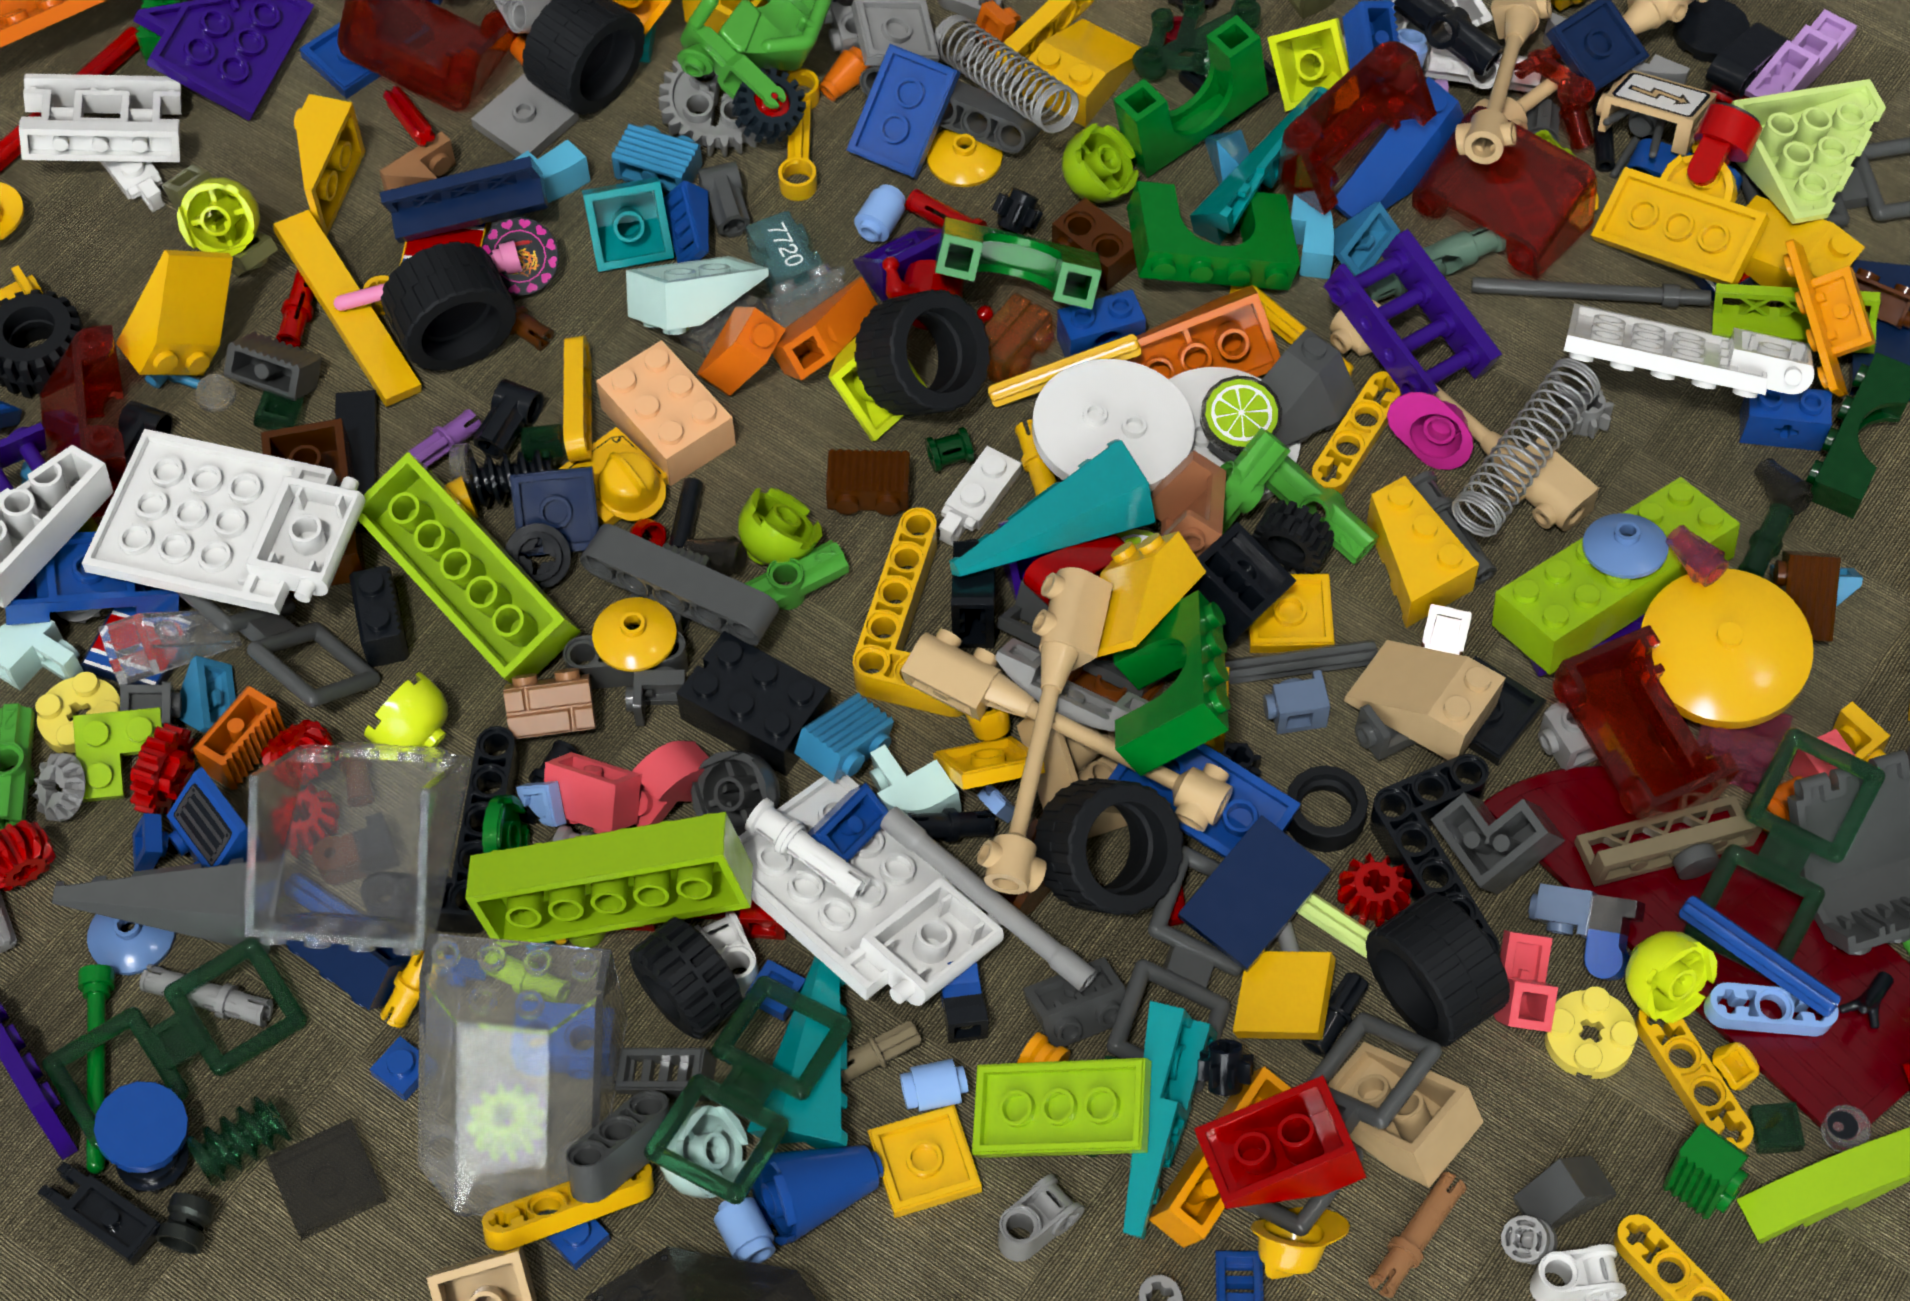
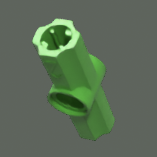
(1249, 473)
(1351, 534)
(807, 574)
(16, 748)

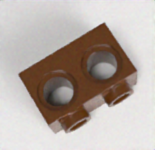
(1094, 231)

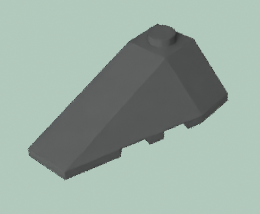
(1310, 389)

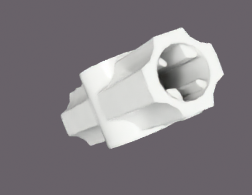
(1445, 65)

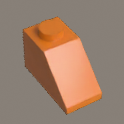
(740, 349)

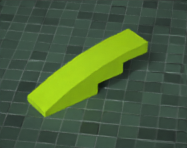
(1829, 1186)

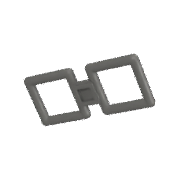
(1860, 188)
(275, 633)
(1183, 972)
(1354, 1110)

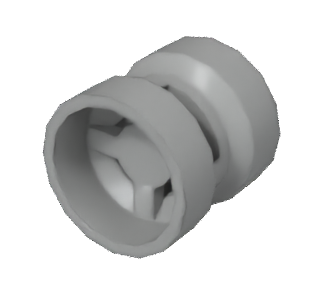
(1537, 1239)

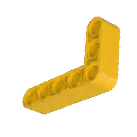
(896, 619)

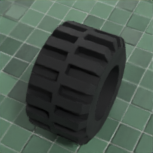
(29, 320)
(686, 978)

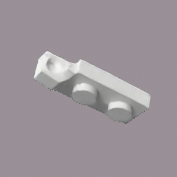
(137, 180)
(978, 494)

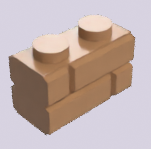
(549, 704)

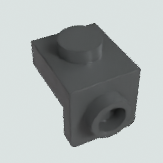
(653, 688)
(152, 696)
(1377, 736)

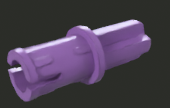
(444, 437)

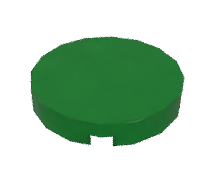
(503, 824)

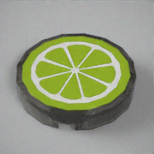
(1236, 412)

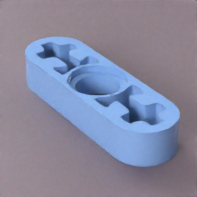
(1753, 1019)

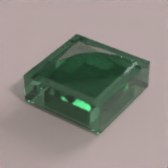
(277, 412)
(543, 438)
(1776, 1128)

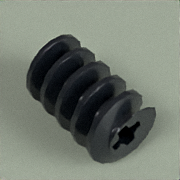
(496, 479)

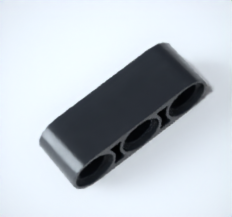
(1744, 59)

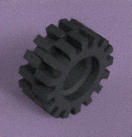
(1294, 536)

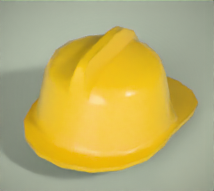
(626, 482)
(1293, 1254)

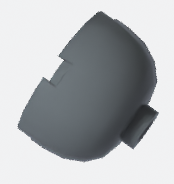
(734, 785)

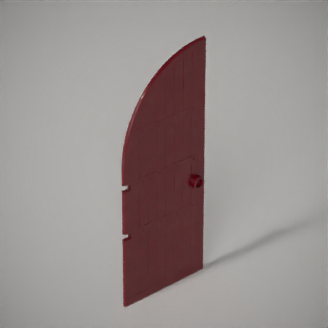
(1818, 1073)

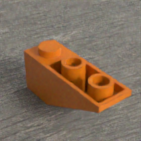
(824, 330)

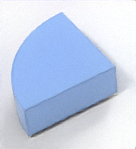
(544, 801)
(996, 802)

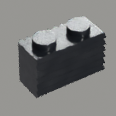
(379, 616)

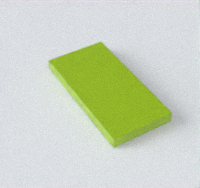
(1062, 1108)

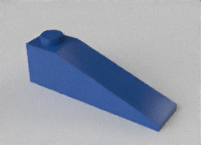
(1399, 157)

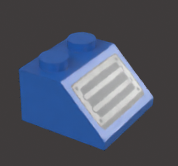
(206, 824)

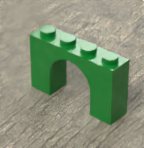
(1231, 87)
(1172, 252)
(1064, 270)
(1196, 702)

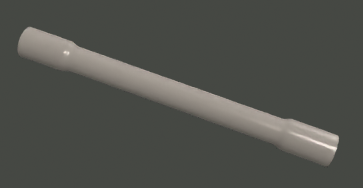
(1059, 957)

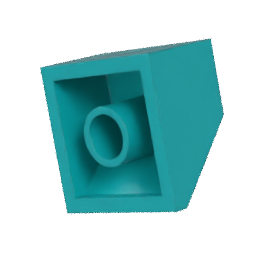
(628, 224)

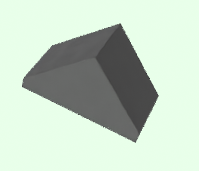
(1565, 1191)

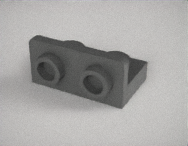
(1072, 1014)

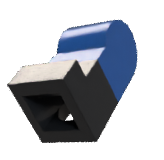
(1608, 935)
(965, 1007)

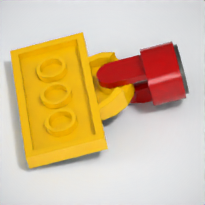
(1691, 210)

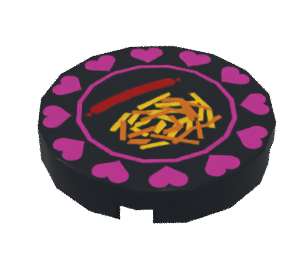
(535, 250)

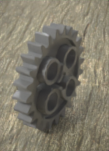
(685, 94)

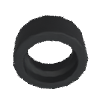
(1333, 780)

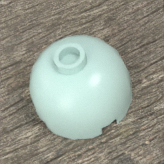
(712, 1140)

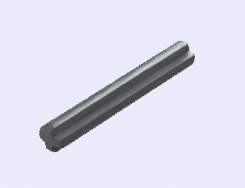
(1301, 661)

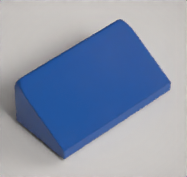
(850, 822)

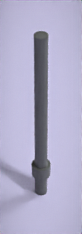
(1668, 295)

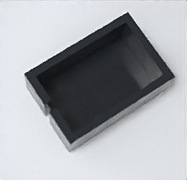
(752, 701)

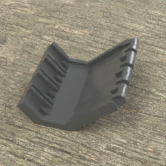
(1870, 888)

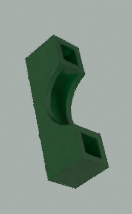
(1846, 471)

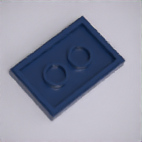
(1254, 893)

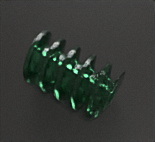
(238, 1139)

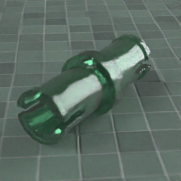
(1767, 540)

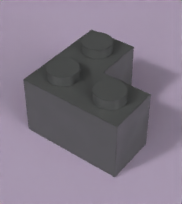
(1497, 849)

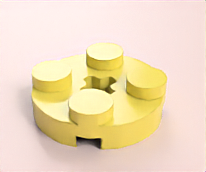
(67, 698)
(1598, 1010)

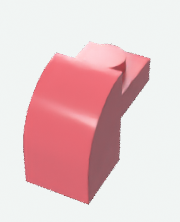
(667, 778)
(1526, 965)

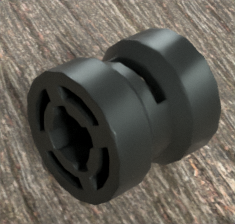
(186, 1223)

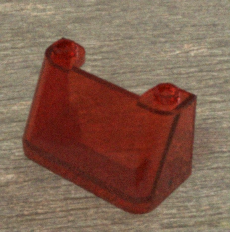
(425, 47)
(1378, 89)
(1529, 196)
(79, 390)
(1638, 729)

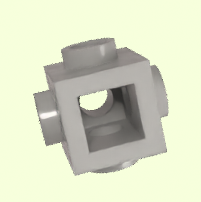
(1564, 739)

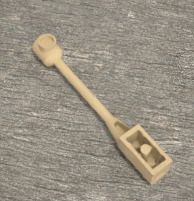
(1640, 16)
(1489, 128)
(1558, 493)
(1068, 640)
(975, 682)

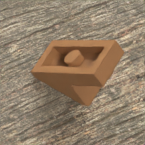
(420, 164)

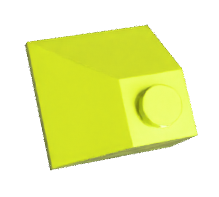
(1308, 60)
(846, 381)

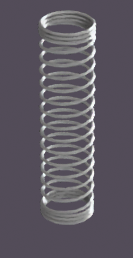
(1036, 117)
(1481, 500)

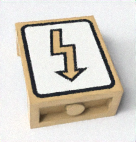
(1661, 100)

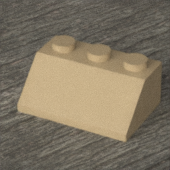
(1069, 762)

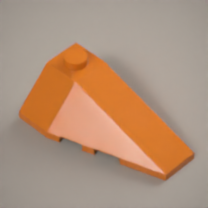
(1217, 334)

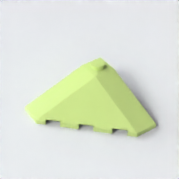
(1810, 144)

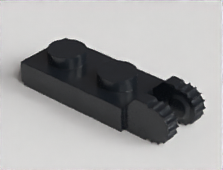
(103, 1214)

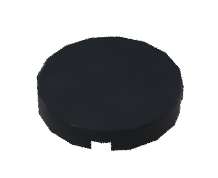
(1709, 28)

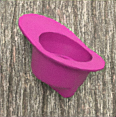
(1431, 429)

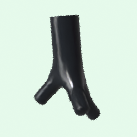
(1871, 999)

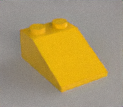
(1085, 60)
(328, 154)
(1824, 243)
(179, 314)
(1146, 586)

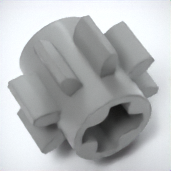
(1595, 417)

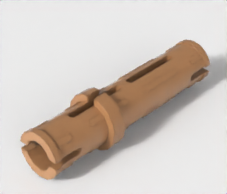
(1407, 1249)

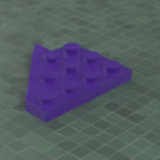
(224, 46)

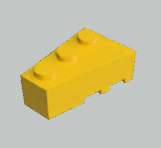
(1419, 551)

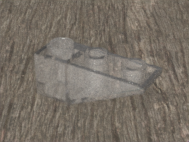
(160, 642)

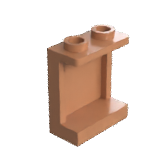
(1192, 502)

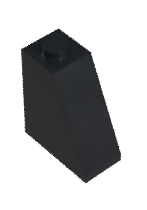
(973, 603)

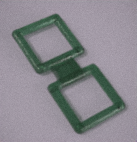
(1790, 845)
(180, 1035)
(748, 1090)

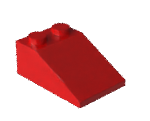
(1281, 1148)

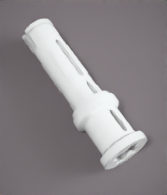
(792, 839)

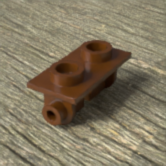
(1893, 301)

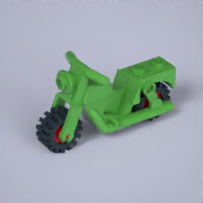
(748, 42)

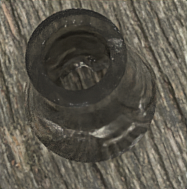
(1784, 486)
(725, 553)

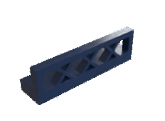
(465, 199)

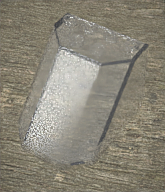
(352, 845)
(511, 1063)

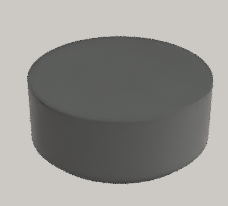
(1695, 861)

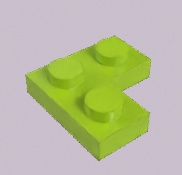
(102, 742)

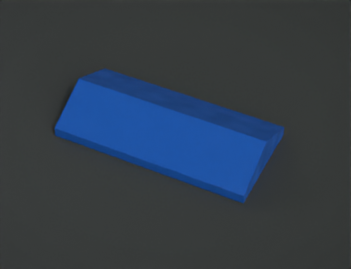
(1248, 800)

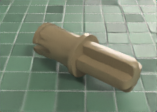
(880, 1050)

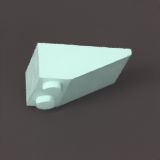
(688, 291)

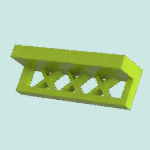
(1775, 321)

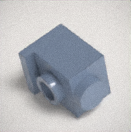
(1298, 704)
(1562, 909)

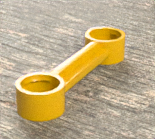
(799, 143)

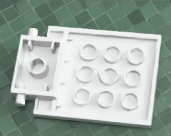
(1744, 362)
(225, 523)
(894, 932)

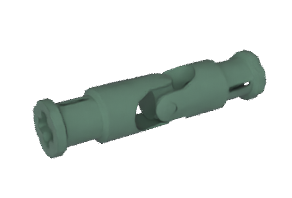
(1448, 255)

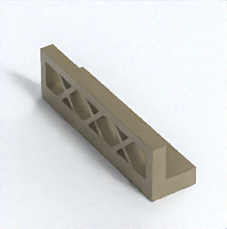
(1658, 852)

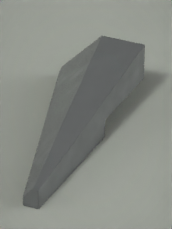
(175, 899)

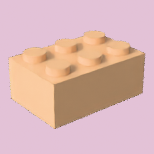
(666, 412)

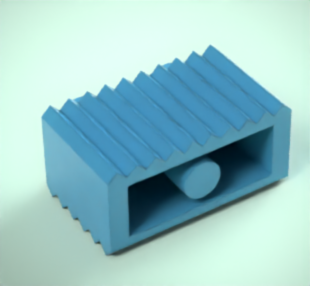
(651, 154)
(844, 737)

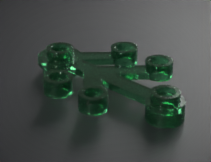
(1155, 58)

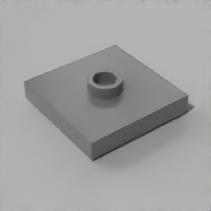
(895, 23)
(524, 119)

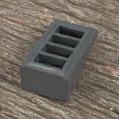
(685, 1058)

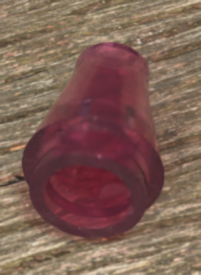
(1698, 557)

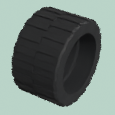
(583, 52)
(448, 306)
(960, 347)
(1153, 846)
(1438, 969)

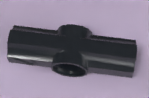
(1466, 40)

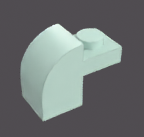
(34, 646)
(918, 793)

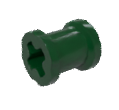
(949, 449)

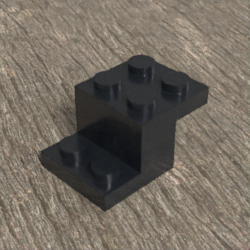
(1240, 580)

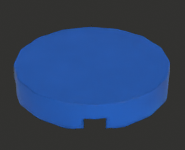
(141, 1127)

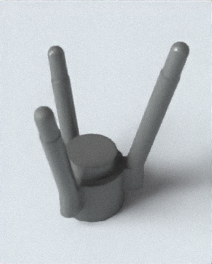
(1641, 126)

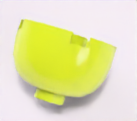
(218, 216)
(411, 715)
(1668, 974)

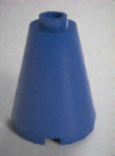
(812, 1186)

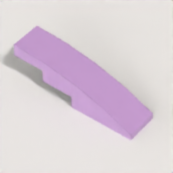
(1805, 57)

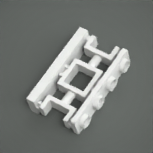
(68, 136)

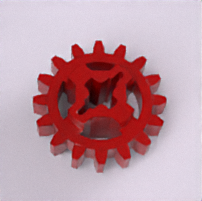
(162, 769)

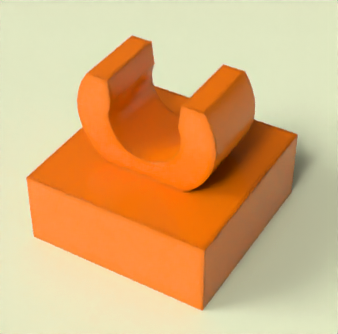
(997, 21)

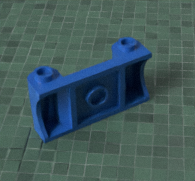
(67, 587)

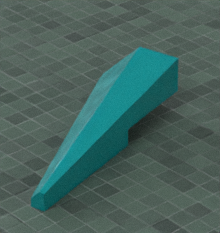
(1227, 203)
(1091, 503)
(1174, 1048)
(819, 1116)

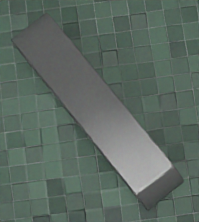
(966, 117)
(679, 584)

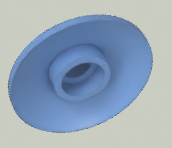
(1625, 546)
(129, 950)

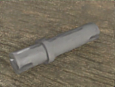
(223, 1000)

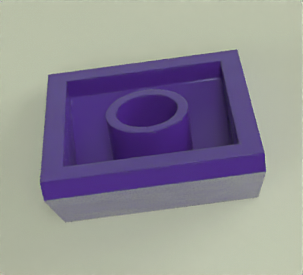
(908, 248)

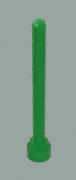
(95, 983)

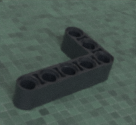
(485, 773)
(1413, 829)

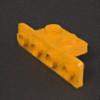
(1834, 314)

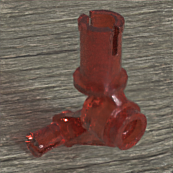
(1572, 92)

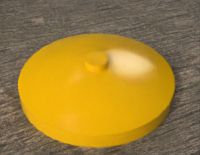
(1730, 648)

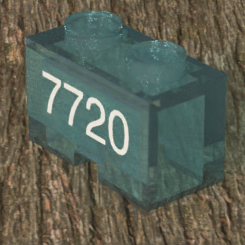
(782, 248)

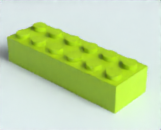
(465, 570)
(1573, 606)
(611, 880)

